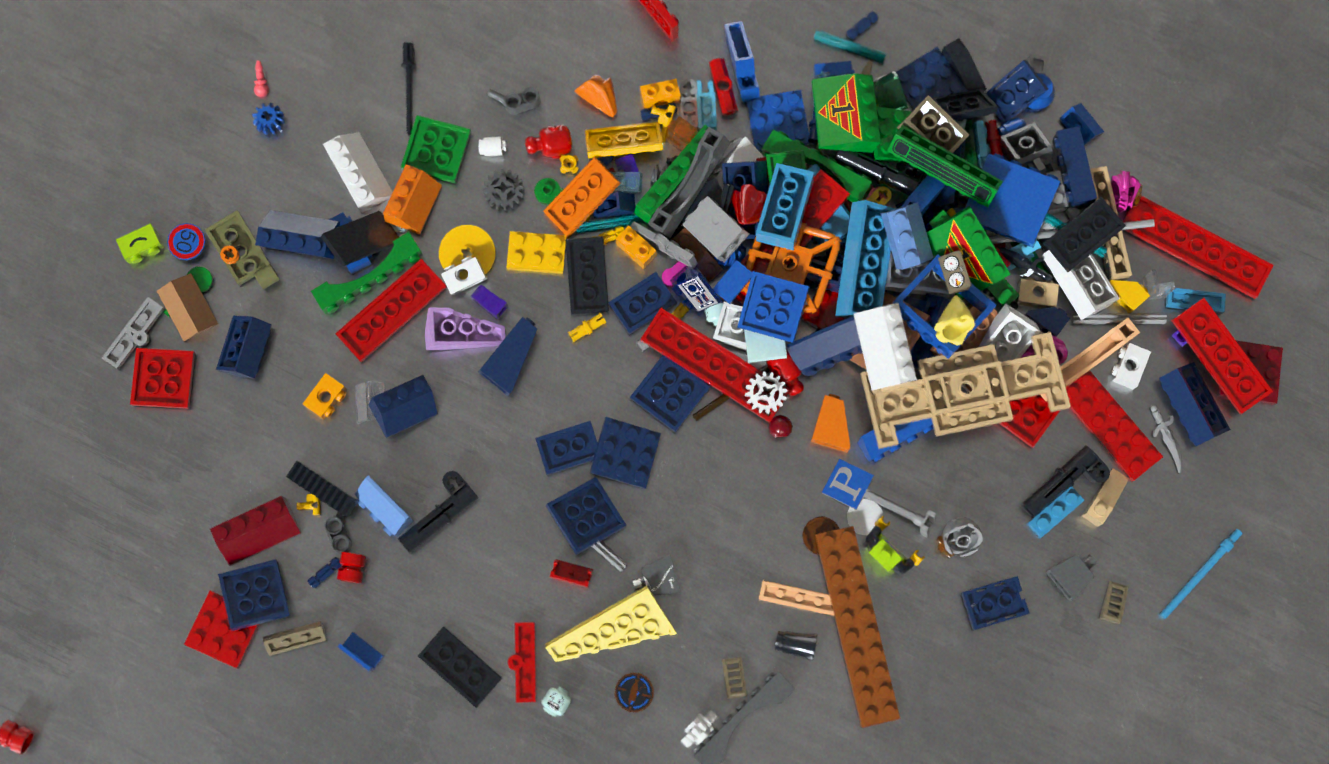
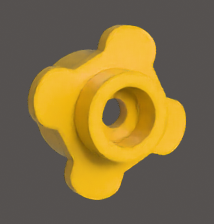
(569, 159)

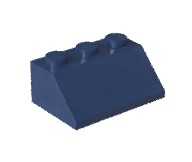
(244, 346)
(403, 406)

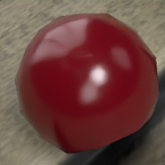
(780, 426)

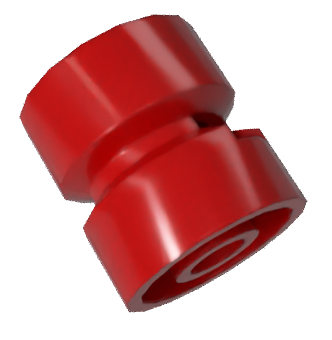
(351, 567)
(15, 737)

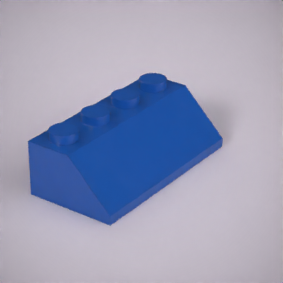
(904, 432)

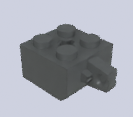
(1028, 147)

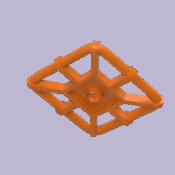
(802, 259)

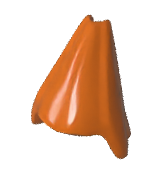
(599, 94)

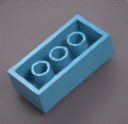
(785, 206)

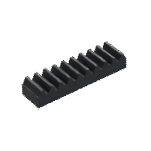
(322, 488)

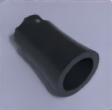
(797, 644)

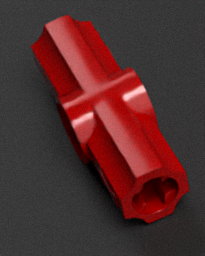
(721, 76)

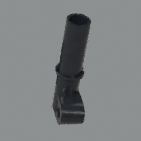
(882, 172)
(1080, 463)
(460, 499)

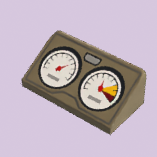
(954, 272)

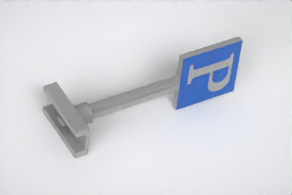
(850, 484)

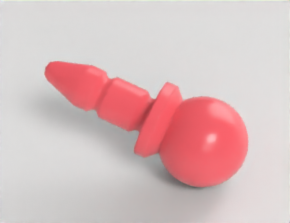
(261, 88)

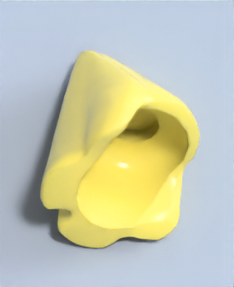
(954, 322)

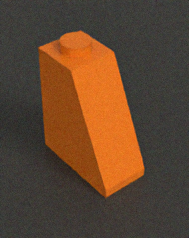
(831, 425)

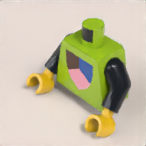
(887, 553)

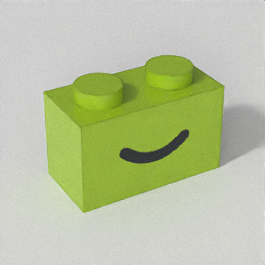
(140, 244)

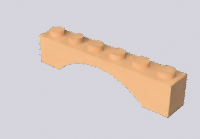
(1097, 352)

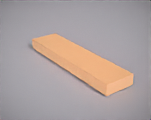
(796, 597)

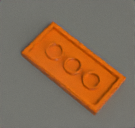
(581, 197)

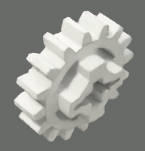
(761, 384)
(699, 729)

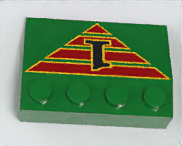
(846, 113)
(979, 255)

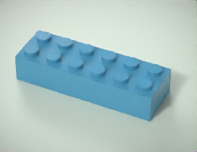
(864, 260)

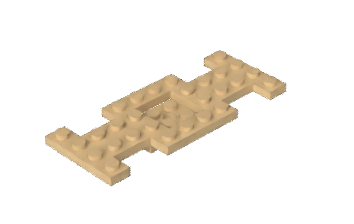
(991, 384)

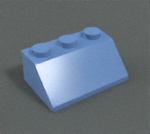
(907, 236)
(382, 507)

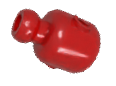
(551, 140)
(788, 373)

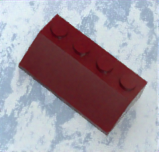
(255, 530)

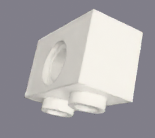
(475, 275)
(1138, 357)

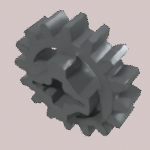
(496, 189)

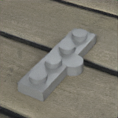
(663, 244)
(134, 333)

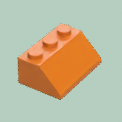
(412, 200)

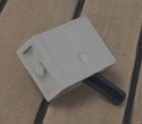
(715, 227)

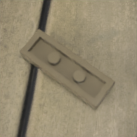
(294, 638)

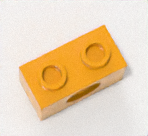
(660, 93)
(636, 247)
(325, 385)

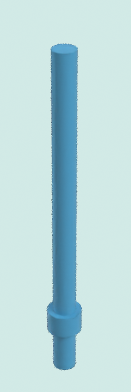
(1225, 546)

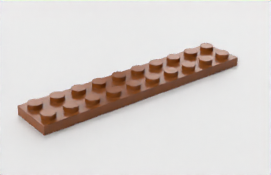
(857, 627)

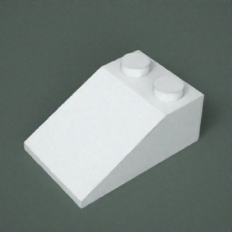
(727, 328)
(1010, 334)

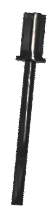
(408, 63)

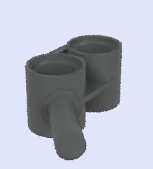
(523, 104)
(340, 534)

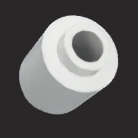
(492, 146)

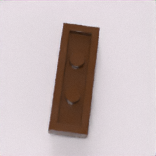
(706, 263)

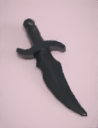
(1021, 262)

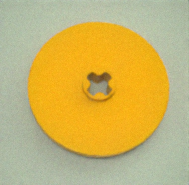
(461, 239)

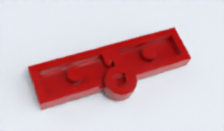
(524, 662)

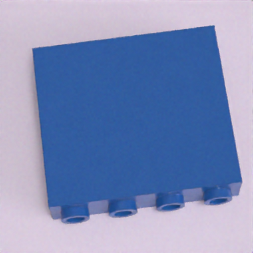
(1020, 201)

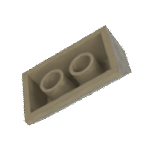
(935, 125)

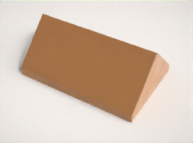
(187, 307)

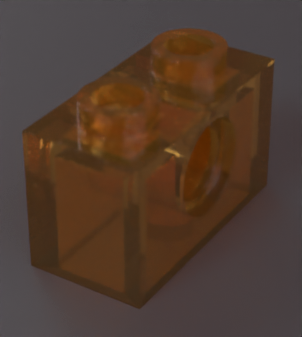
(680, 133)

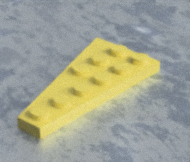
(617, 626)

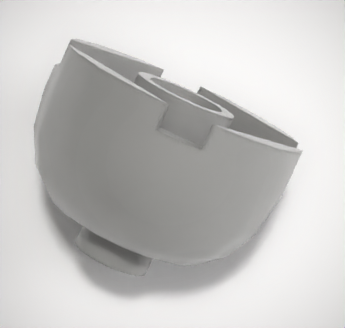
(965, 535)

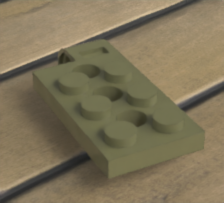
(244, 238)

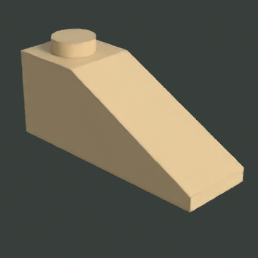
(1105, 498)

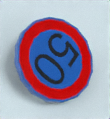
(186, 241)

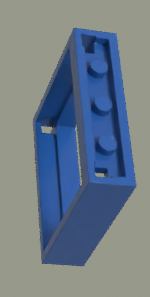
(928, 333)

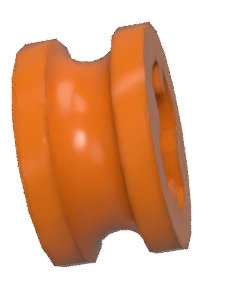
(231, 260)

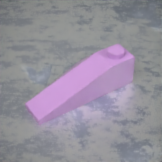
(454, 330)

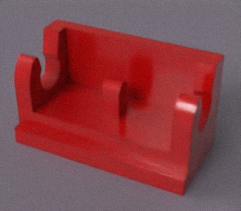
(571, 573)

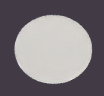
(864, 517)

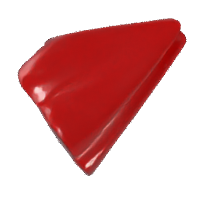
(748, 204)

